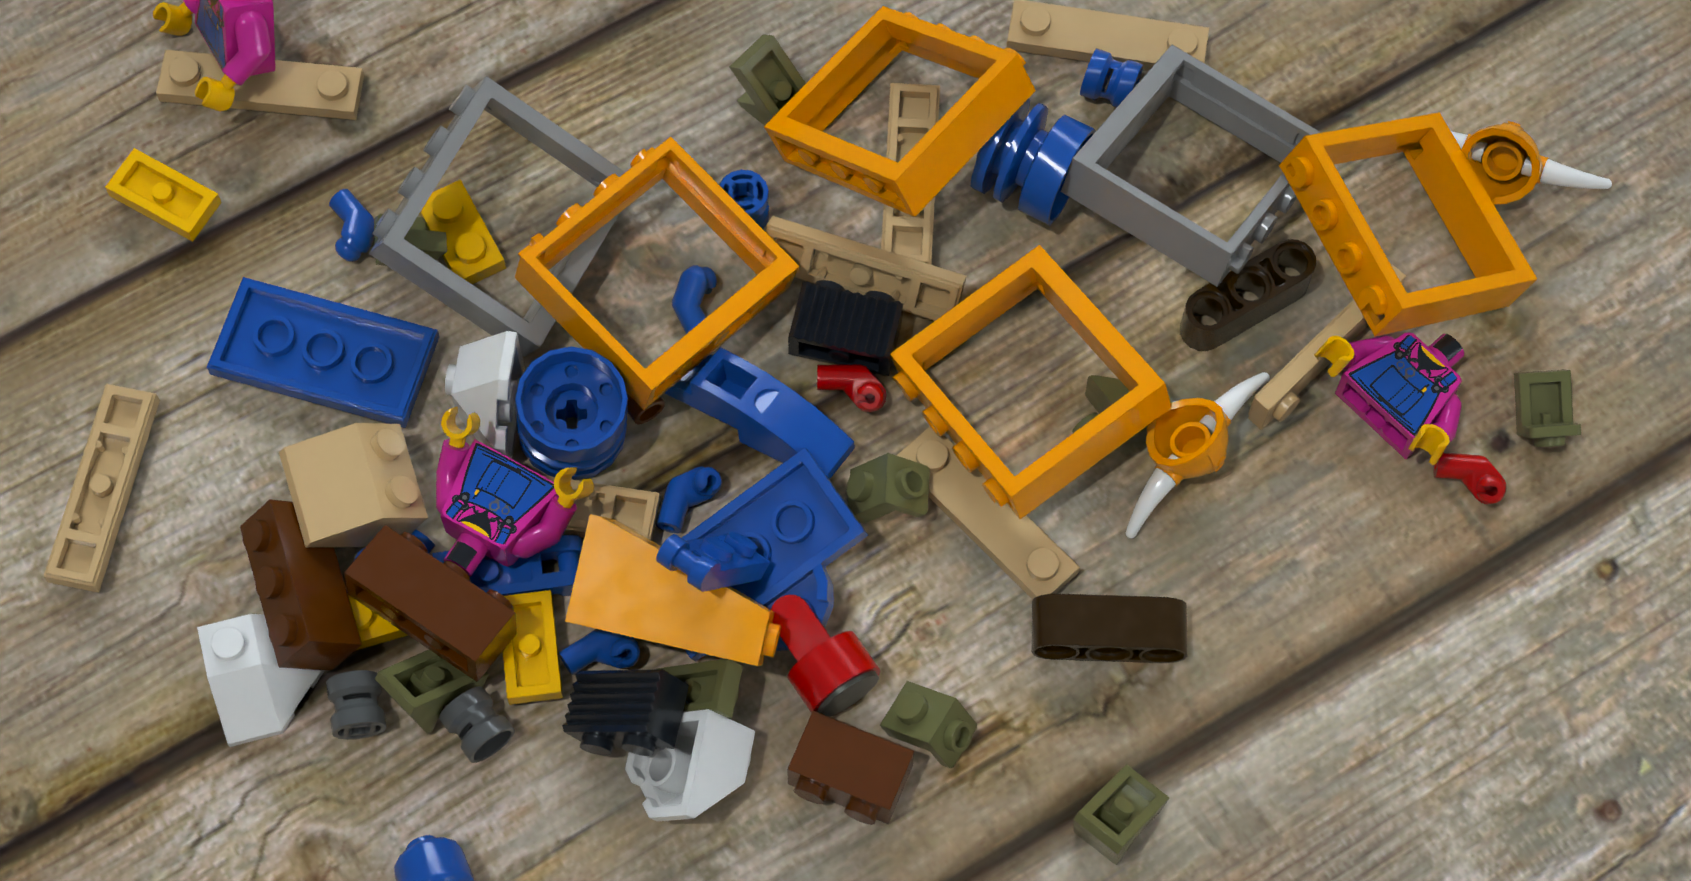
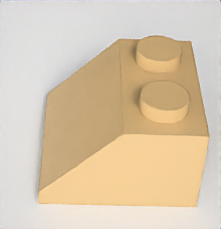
(353, 485)

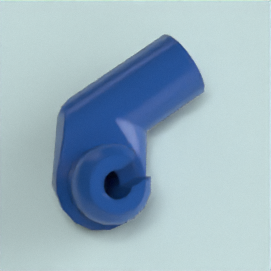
(357, 226)
(688, 296)

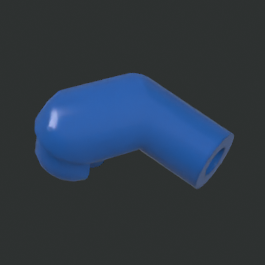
(685, 492)
(601, 647)

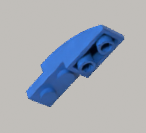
(762, 410)

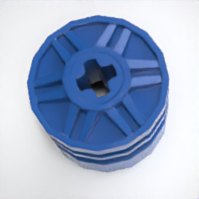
(1031, 158)
(565, 386)

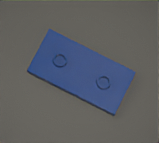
(323, 352)

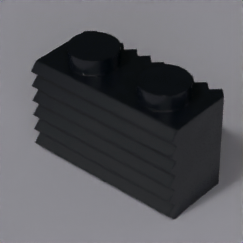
(845, 326)
(625, 710)

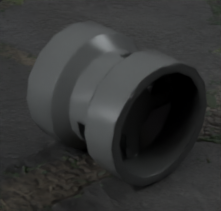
(355, 705)
(476, 724)

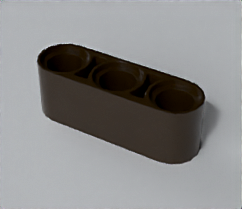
(1258, 276)
(1109, 628)

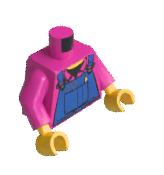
(236, 33)
(1400, 388)
(496, 502)

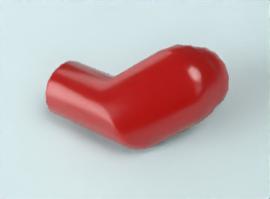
(856, 383)
(1475, 473)

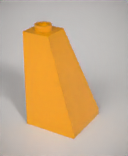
(632, 595)

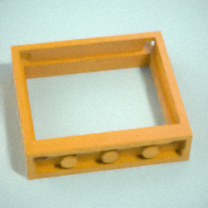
(942, 151)
(1455, 192)
(718, 210)
(1080, 450)

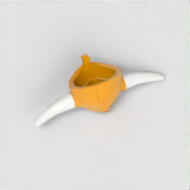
(1511, 164)
(1189, 443)

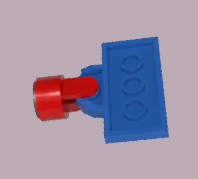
(801, 529)

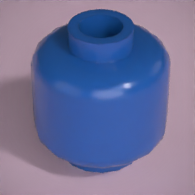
(433, 860)

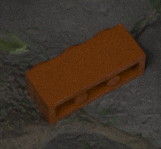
(299, 591)
(432, 601)

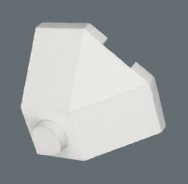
(487, 384)
(246, 682)
(701, 769)

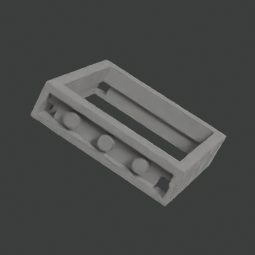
(419, 184)
(1151, 221)

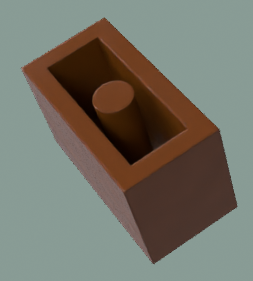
(849, 769)

